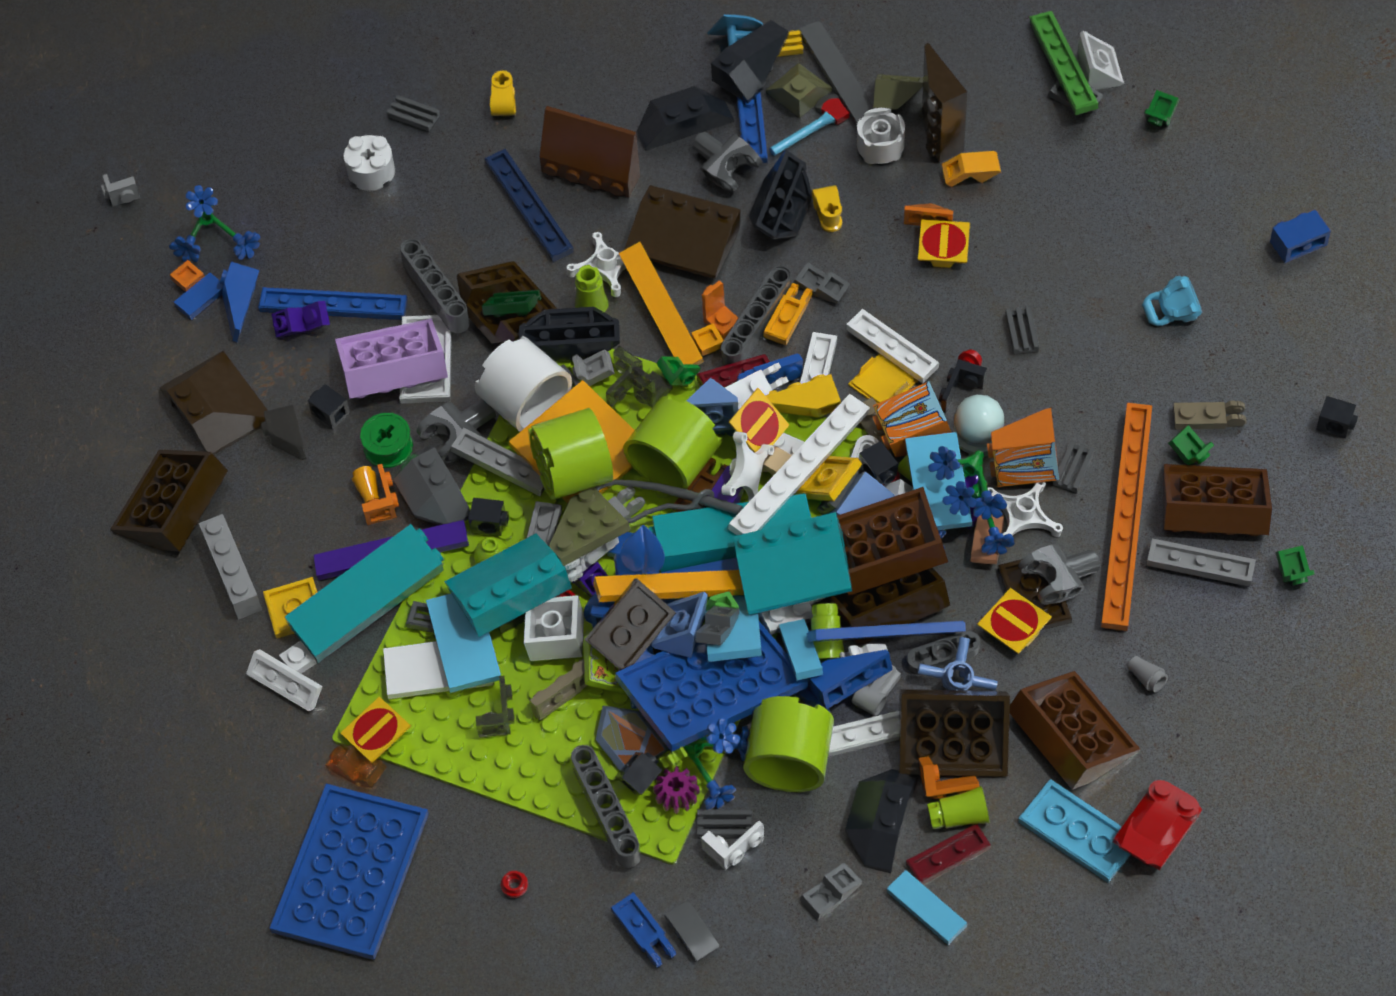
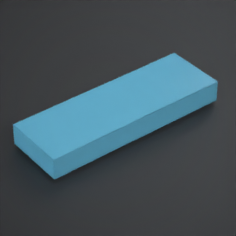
(800, 652)
(927, 907)

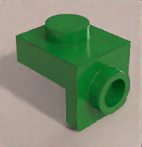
(1161, 109)
(676, 371)
(1190, 446)
(1294, 565)

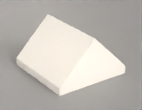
(1098, 62)

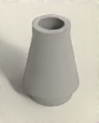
(1149, 675)

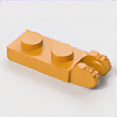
(787, 315)

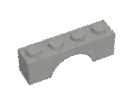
(230, 566)

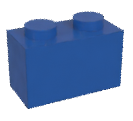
(1300, 236)

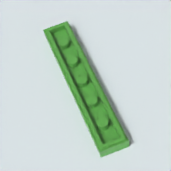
(1063, 63)

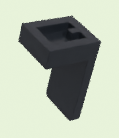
(966, 373)

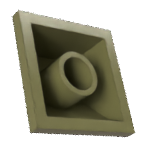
(798, 90)
(895, 90)

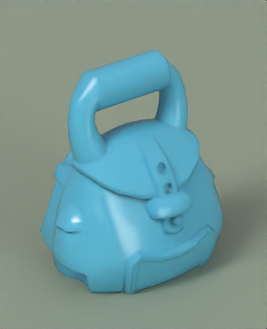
(1176, 301)

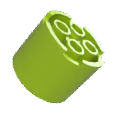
(672, 443)
(571, 453)
(788, 744)

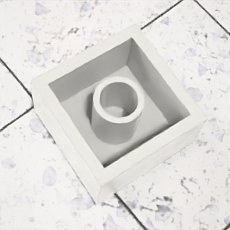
(554, 629)

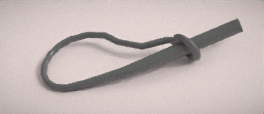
(699, 500)

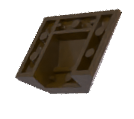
(481, 284)
(216, 403)

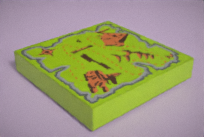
(599, 670)

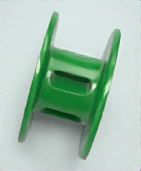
(386, 440)

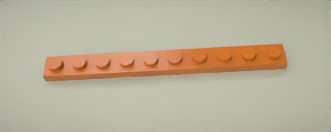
(1126, 517)

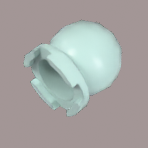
(975, 421)

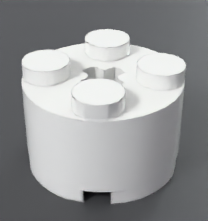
(880, 136)
(369, 162)

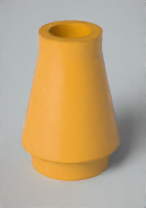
(366, 483)

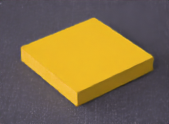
(830, 478)
(285, 599)

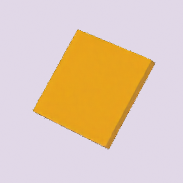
(613, 426)

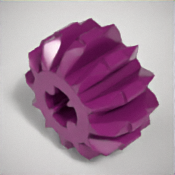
(676, 780)

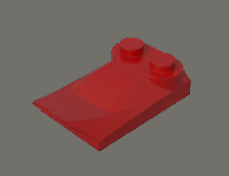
(1158, 824)

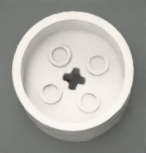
(521, 382)

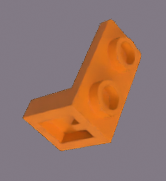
(715, 310)
(381, 509)
(938, 789)

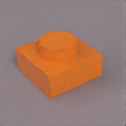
(186, 275)

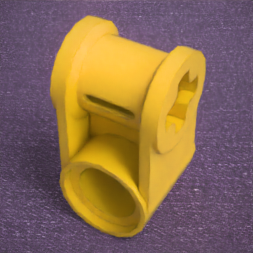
(502, 95)
(828, 207)

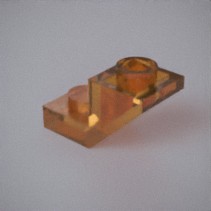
(354, 766)

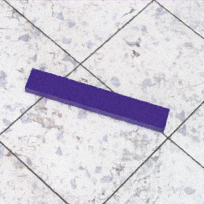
(338, 561)

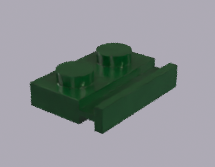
(511, 302)

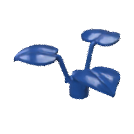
(639, 552)

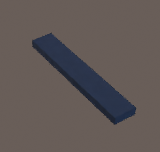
(529, 205)

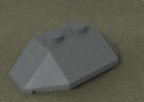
(431, 488)

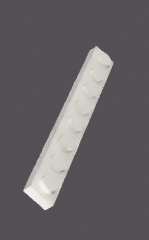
(800, 466)

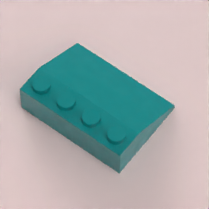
(792, 563)
(509, 584)

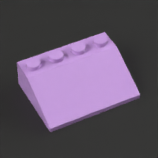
(391, 358)

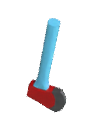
(832, 111)

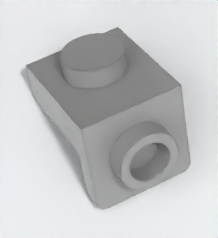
(120, 191)
(593, 368)

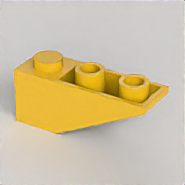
(807, 399)

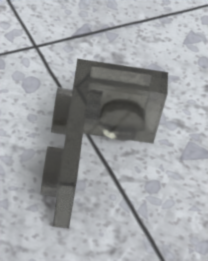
(623, 362)
(649, 387)
(497, 724)

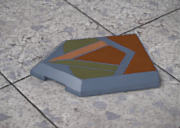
(625, 732)

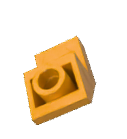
(972, 164)

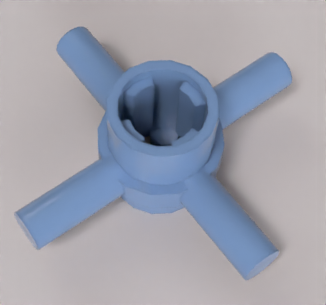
(964, 668)

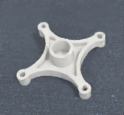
(606, 261)
(746, 467)
(1025, 512)

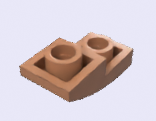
(980, 534)

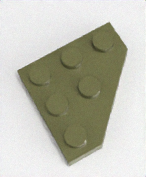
(586, 525)

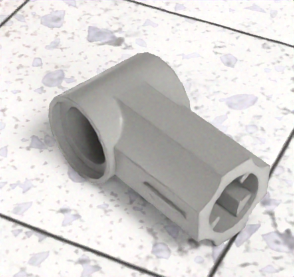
(874, 695)

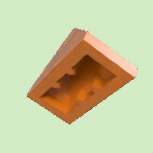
(915, 213)

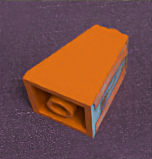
(909, 416)
(1024, 451)

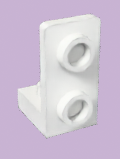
(726, 856)

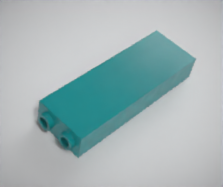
(704, 535)
(365, 592)

